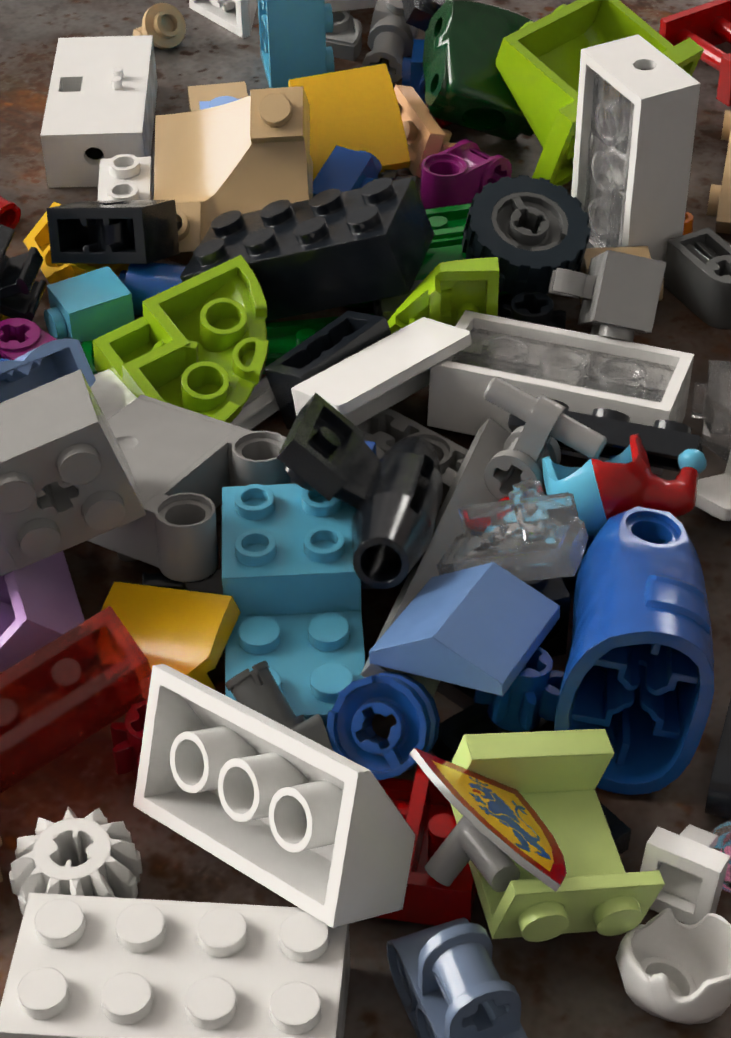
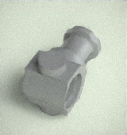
(390, 37)

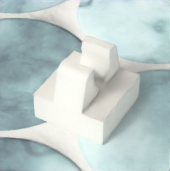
(689, 869)

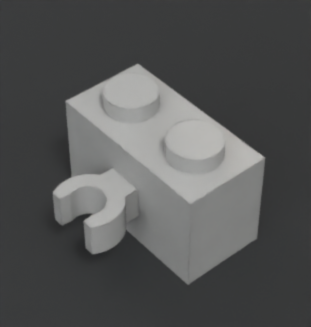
(616, 293)

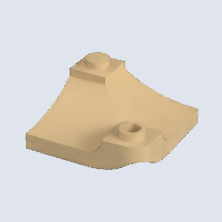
(233, 159)

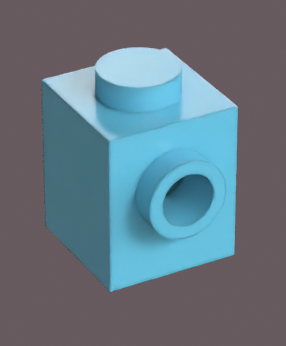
(88, 305)

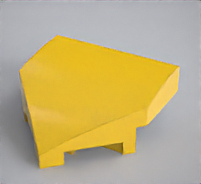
(176, 625)

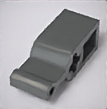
(701, 275)

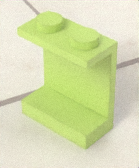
(559, 781)

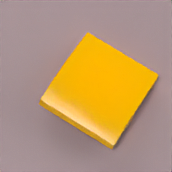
(356, 113)

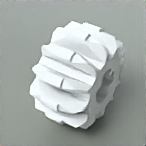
(76, 859)

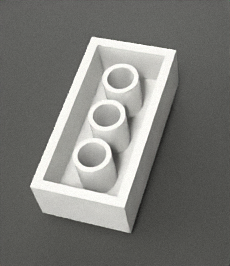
(173, 971)

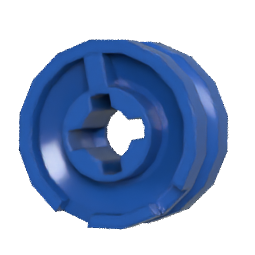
(384, 694)

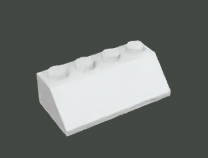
(271, 802)

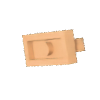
(421, 130)

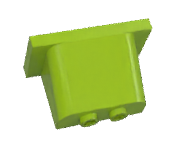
(544, 70)

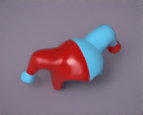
(624, 483)

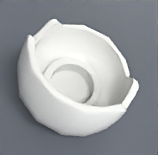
(678, 967)

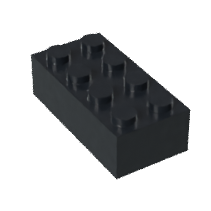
(325, 248)

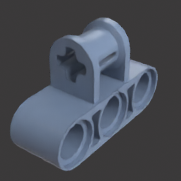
(452, 983)

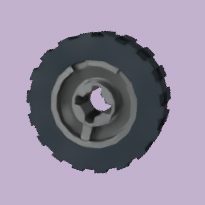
(529, 229)

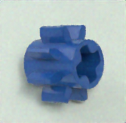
(528, 698)

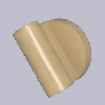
(165, 25)

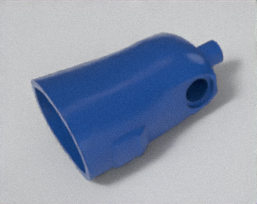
(640, 650)

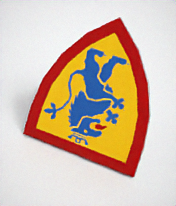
(493, 830)

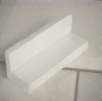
(384, 371)

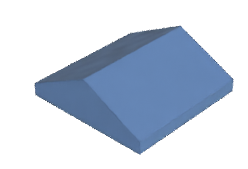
(469, 629)

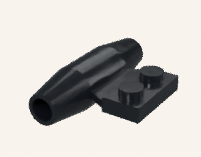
(391, 500)

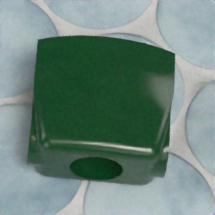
(462, 70)

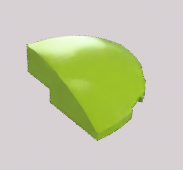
(195, 343)

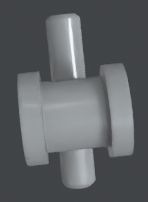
(534, 440)

